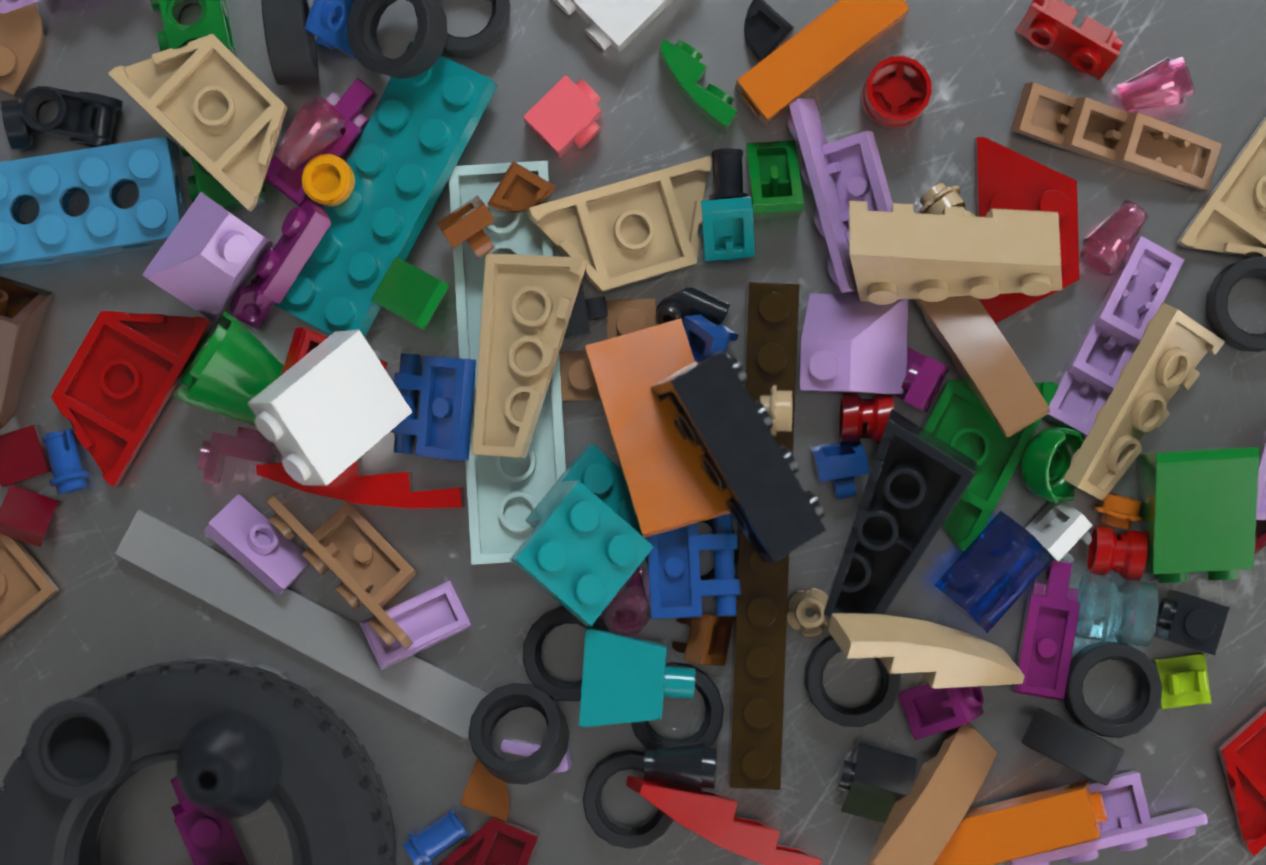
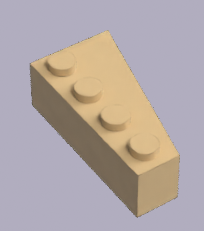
(952, 253)

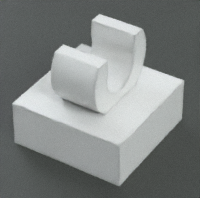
(1059, 529)

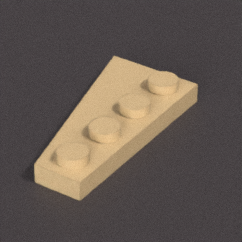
(520, 338)
(1138, 402)

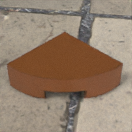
(520, 190)
(486, 793)

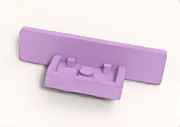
(838, 174)
(1126, 825)

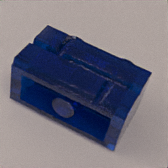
(994, 571)

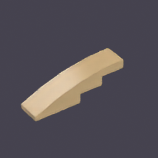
(911, 645)

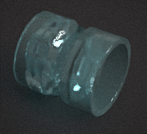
(1119, 610)

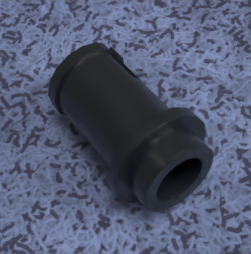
(727, 174)

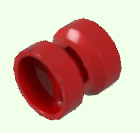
(863, 417)
(1122, 553)

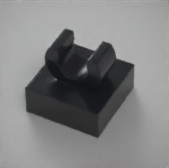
(584, 311)

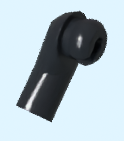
(691, 302)

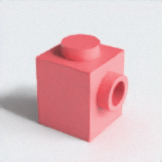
(565, 116)

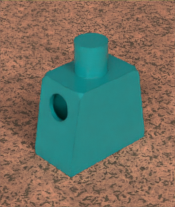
(627, 679)

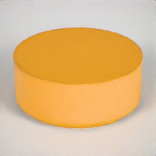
(328, 180)

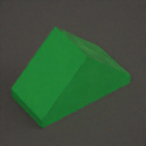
(774, 180)
(410, 293)

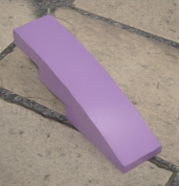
(1113, 336)

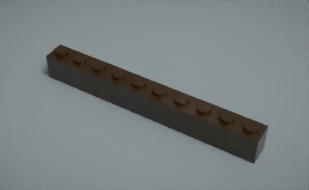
(763, 601)

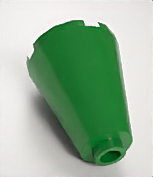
(229, 371)

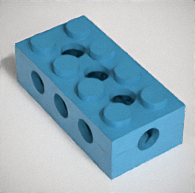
(105, 225)

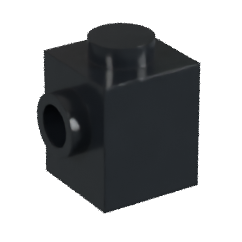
(1191, 621)
(875, 782)

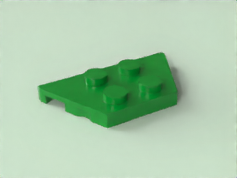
(969, 428)

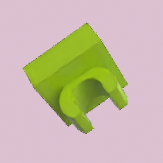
(1183, 680)

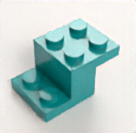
(584, 537)

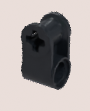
(81, 116)

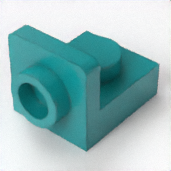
(727, 229)

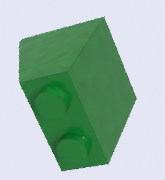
(1199, 512)

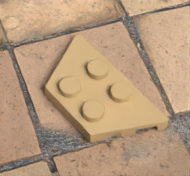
(211, 110)
(1235, 211)
(631, 225)

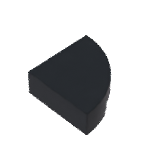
(764, 30)

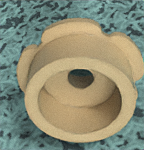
(940, 196)
(779, 408)
(796, 615)

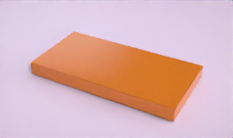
(656, 462)

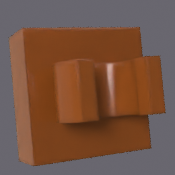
(468, 225)
(707, 639)

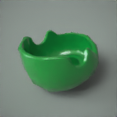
(1047, 462)

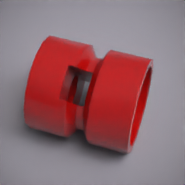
(895, 93)

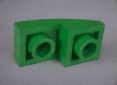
(686, 73)

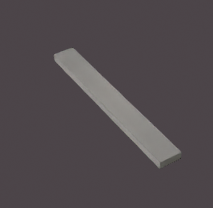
(297, 622)

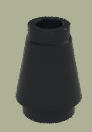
(682, 766)

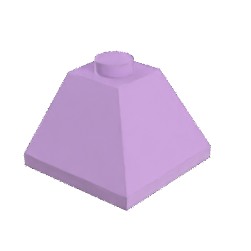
(207, 258)
(854, 346)

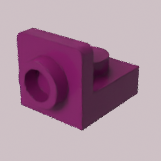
(922, 380)
(940, 709)

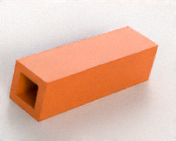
(816, 53)
(1026, 826)

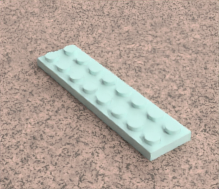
(499, 487)

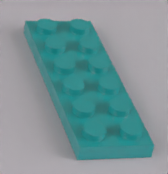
(398, 178)

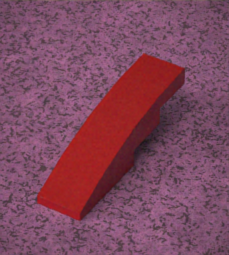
(377, 490)
(714, 818)

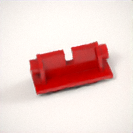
(1087, 48)

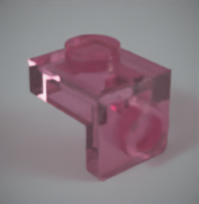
(246, 444)

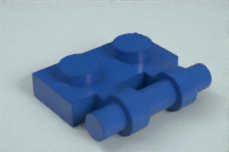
(444, 406)
(675, 571)

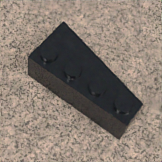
(743, 455)
(900, 512)

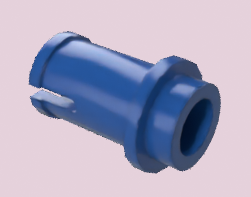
(65, 462)
(435, 839)

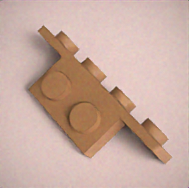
(359, 557)

